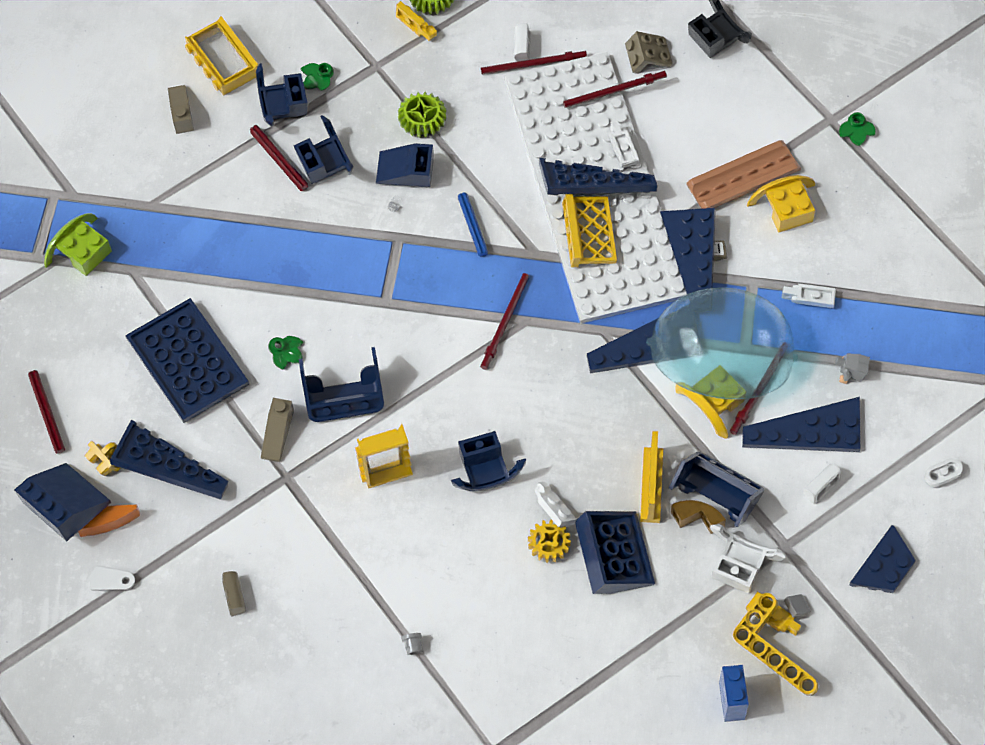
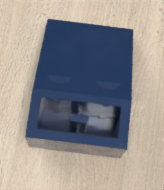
(406, 165)

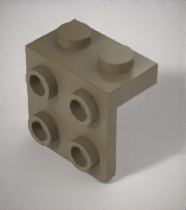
(647, 49)

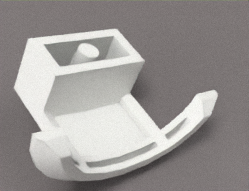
(740, 560)

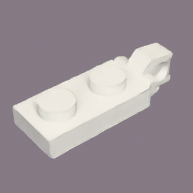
(623, 145)
(810, 295)
(554, 506)

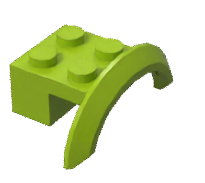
(79, 243)

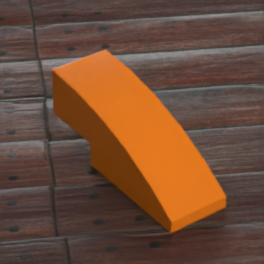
(110, 519)

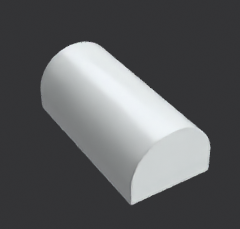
(522, 42)
(822, 483)

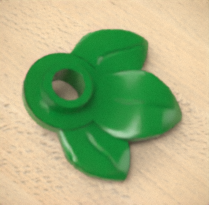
(316, 77)
(856, 131)
(287, 353)

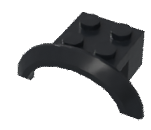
(716, 31)

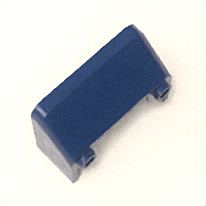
(343, 399)
(718, 484)

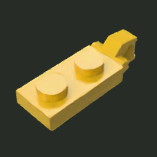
(414, 22)
(780, 620)

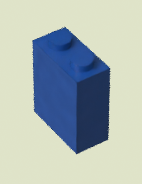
(733, 693)

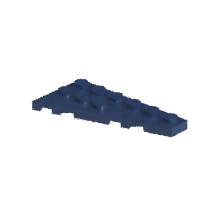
(592, 179)
(692, 242)
(624, 351)
(817, 429)
(160, 460)

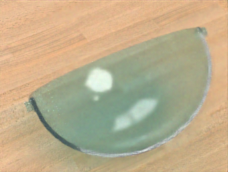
(724, 344)

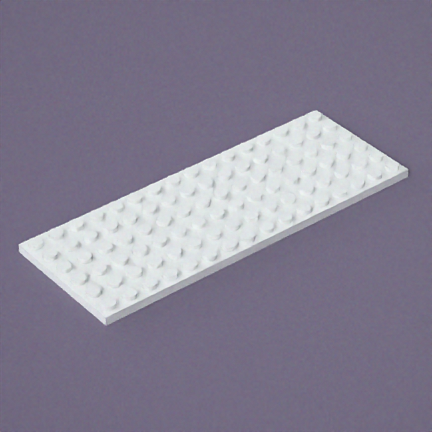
(645, 263)

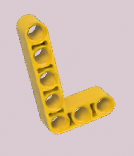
(769, 650)

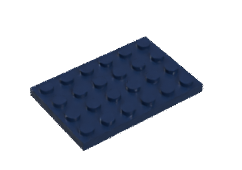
(187, 360)

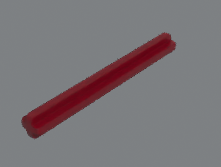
(279, 158)
(46, 412)

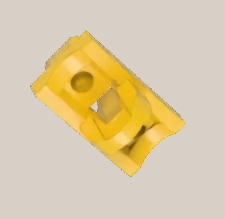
(97, 451)

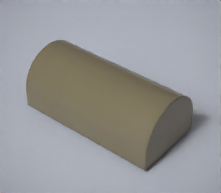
(233, 593)

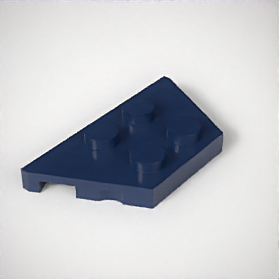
(886, 564)

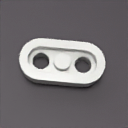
(942, 473)

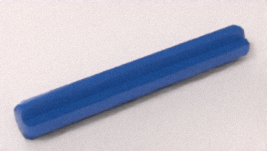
(472, 224)

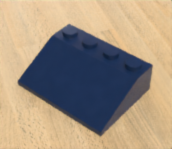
(62, 499)
(614, 551)

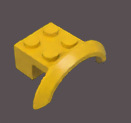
(788, 200)
(712, 407)

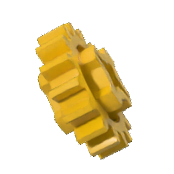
(548, 549)

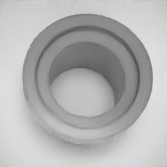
(412, 643)

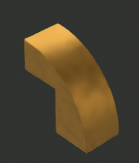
(691, 510)

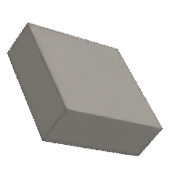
(797, 605)

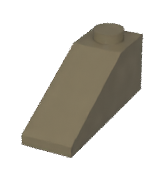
(180, 109)
(277, 429)

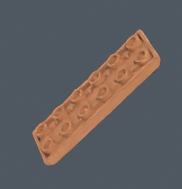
(743, 175)

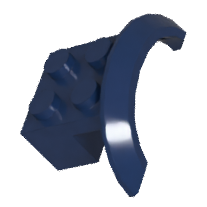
(282, 99)
(324, 157)
(484, 463)

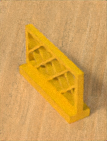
(574, 235)
(652, 482)

